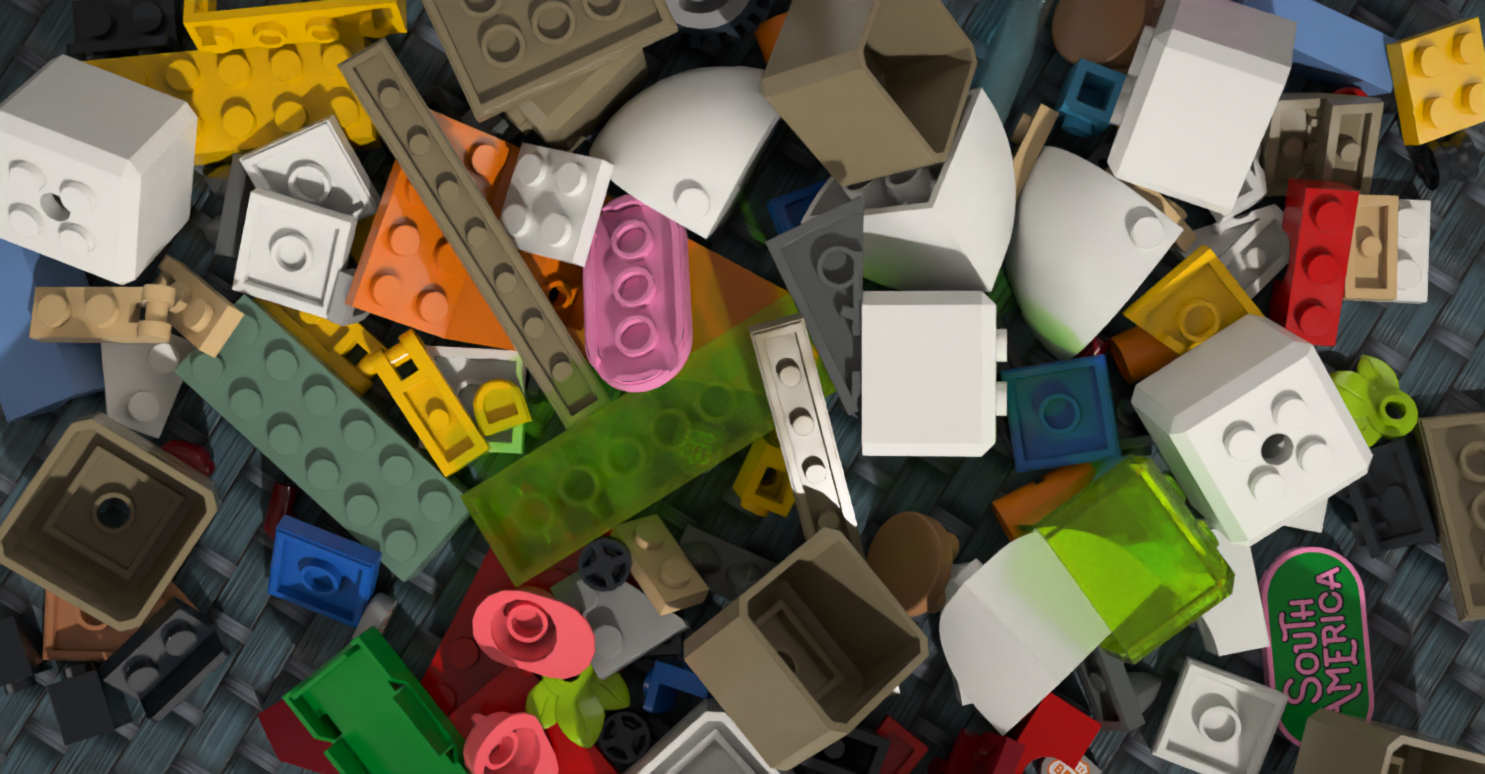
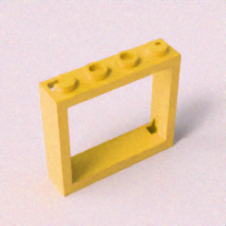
(290, 23)

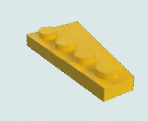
(1191, 302)

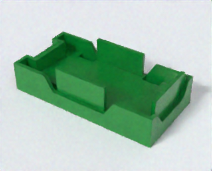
(372, 719)

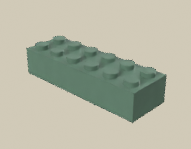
(330, 440)

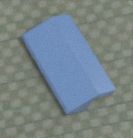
(34, 373)

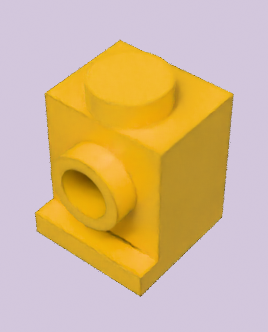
(767, 495)

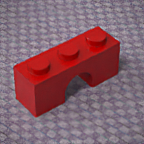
(1320, 233)
(1055, 731)

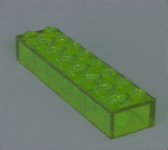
(629, 454)

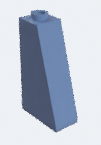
(1333, 46)

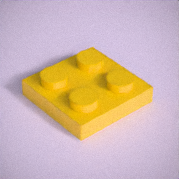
(1439, 80)

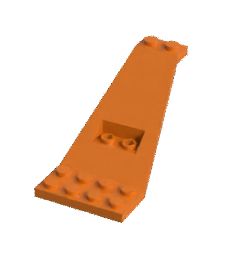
(419, 282)

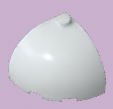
(690, 143)
(942, 221)
(1080, 249)
(1016, 629)

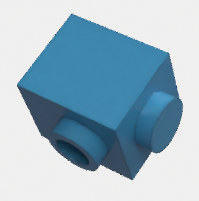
(1088, 98)

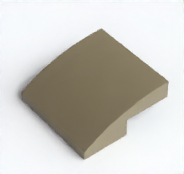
(1321, 140)

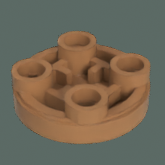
(1100, 30)
(914, 560)

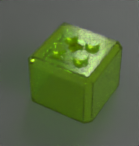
(1134, 553)

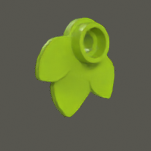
(1368, 393)
(577, 703)

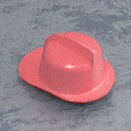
(534, 632)
(508, 745)

